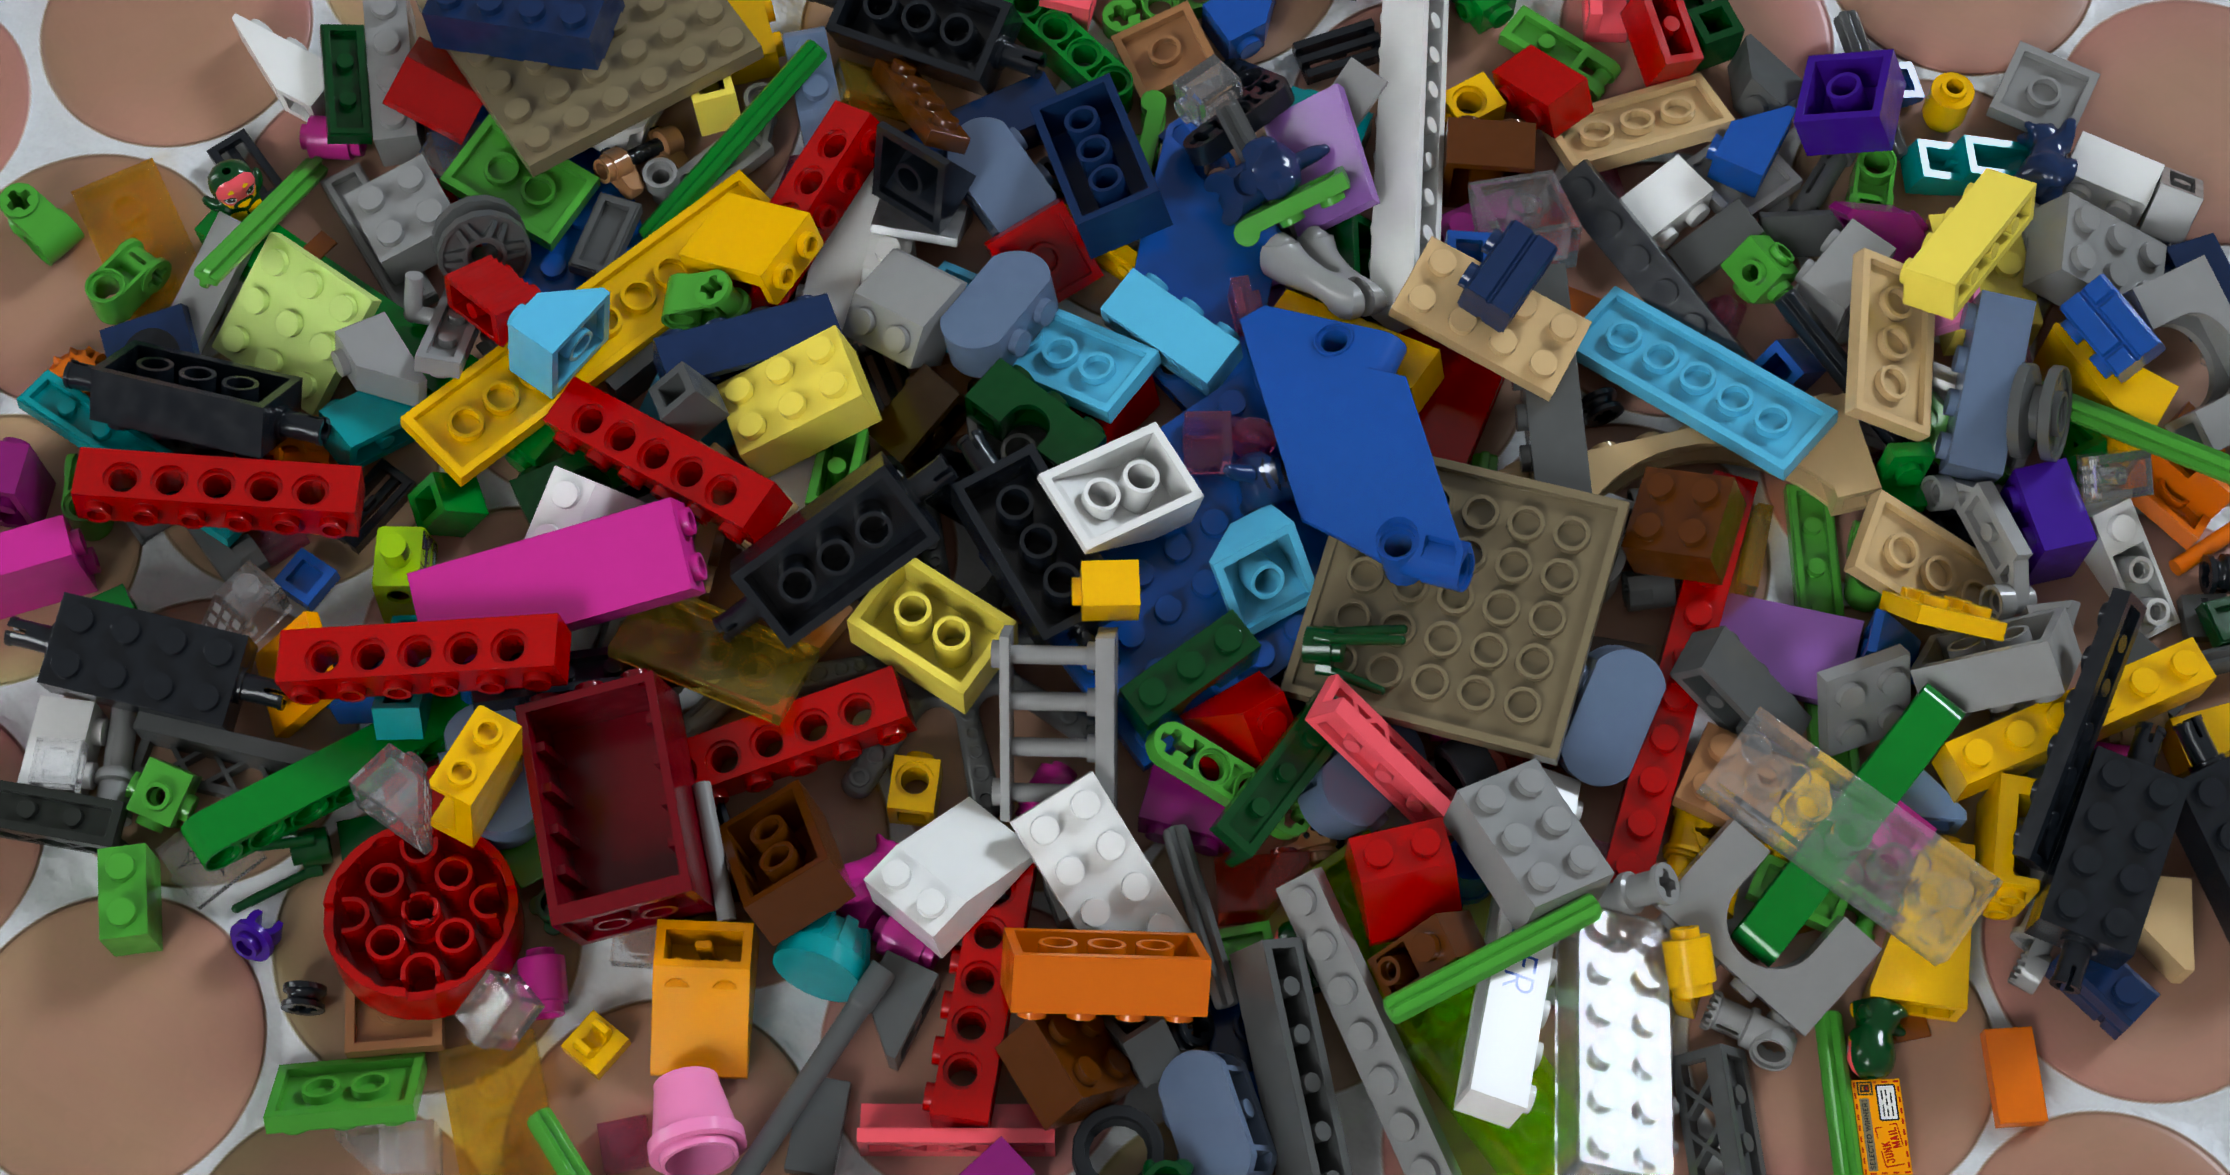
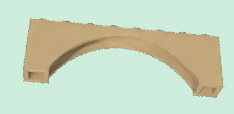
(1833, 472)

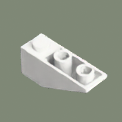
(287, 67)
(2126, 562)

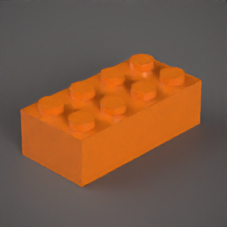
(1105, 974)

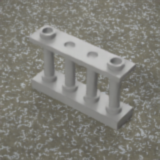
(1097, 702)

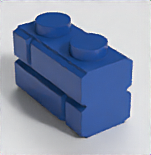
(2111, 328)

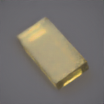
(1753, 550)

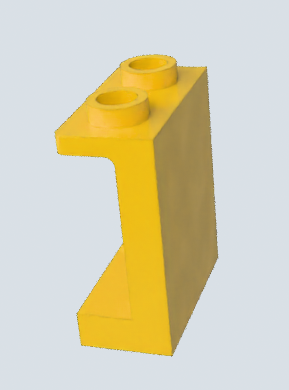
(754, 244)
(477, 775)
(1993, 839)

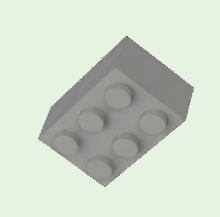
(2077, 242)
(1995, 675)
(1526, 843)

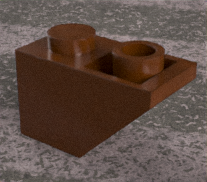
(1425, 950)

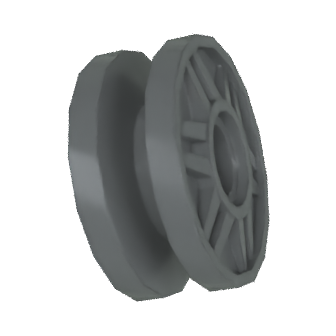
(480, 221)
(2039, 412)

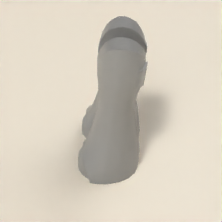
(1318, 269)

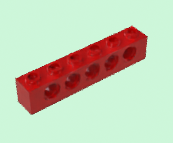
(826, 177)
(666, 462)
(198, 478)
(310, 651)
(832, 707)
(974, 1104)

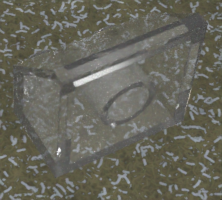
(1535, 202)

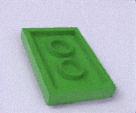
(544, 202)
(346, 1093)

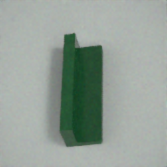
(1272, 788)

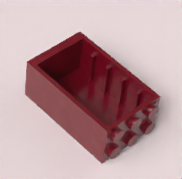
(614, 807)

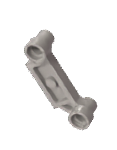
(662, 175)
(1994, 536)

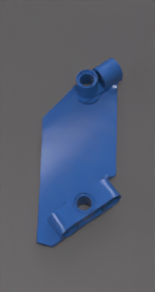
(1198, 250)
(1356, 444)

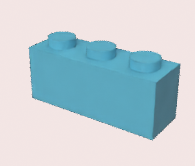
(1185, 339)

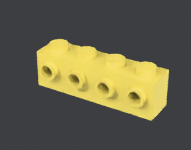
(1968, 243)

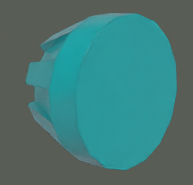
(825, 957)

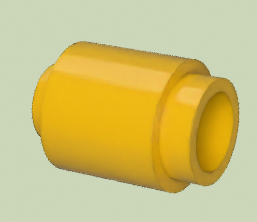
(1948, 102)
(1689, 962)

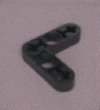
(1262, 100)

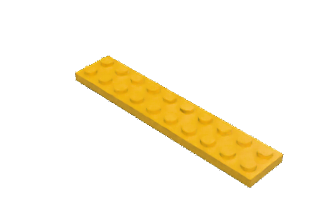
(494, 410)

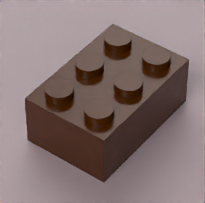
(785, 862)

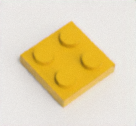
(1944, 613)

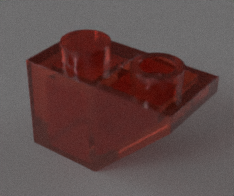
(1249, 889)

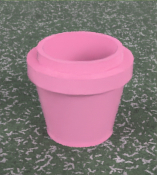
(693, 1124)

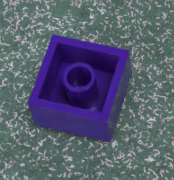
(1850, 102)
(2051, 519)

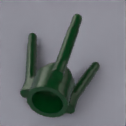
(1328, 645)
(307, 847)

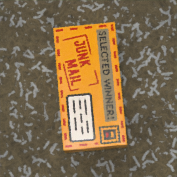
(1881, 1127)

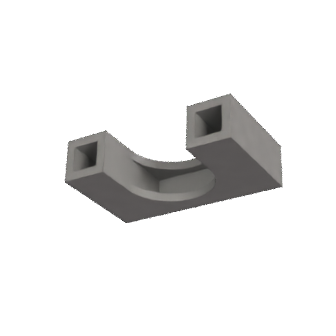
(2195, 305)
(1795, 991)

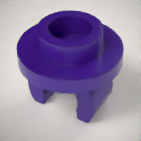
(254, 941)

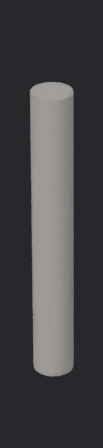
(714, 851)

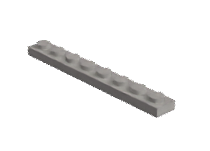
(1366, 1027)

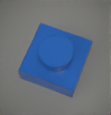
(307, 579)

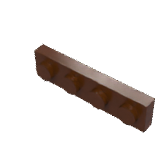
(920, 105)

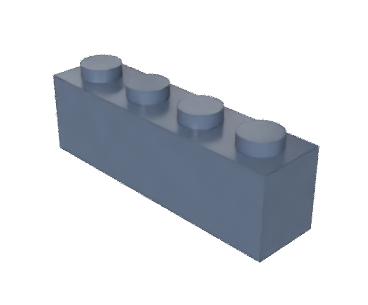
(1986, 365)

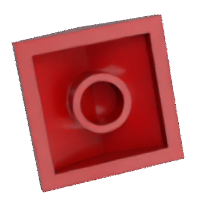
(434, 92)

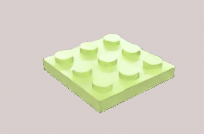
(290, 318)

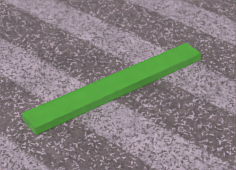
(1815, 577)

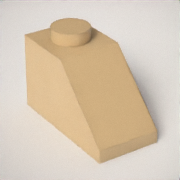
(2169, 931)

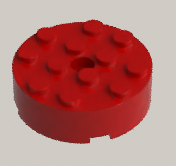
(427, 964)

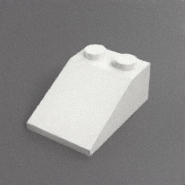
(1123, 491)
(948, 874)

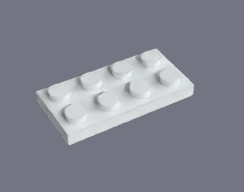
(1095, 862)

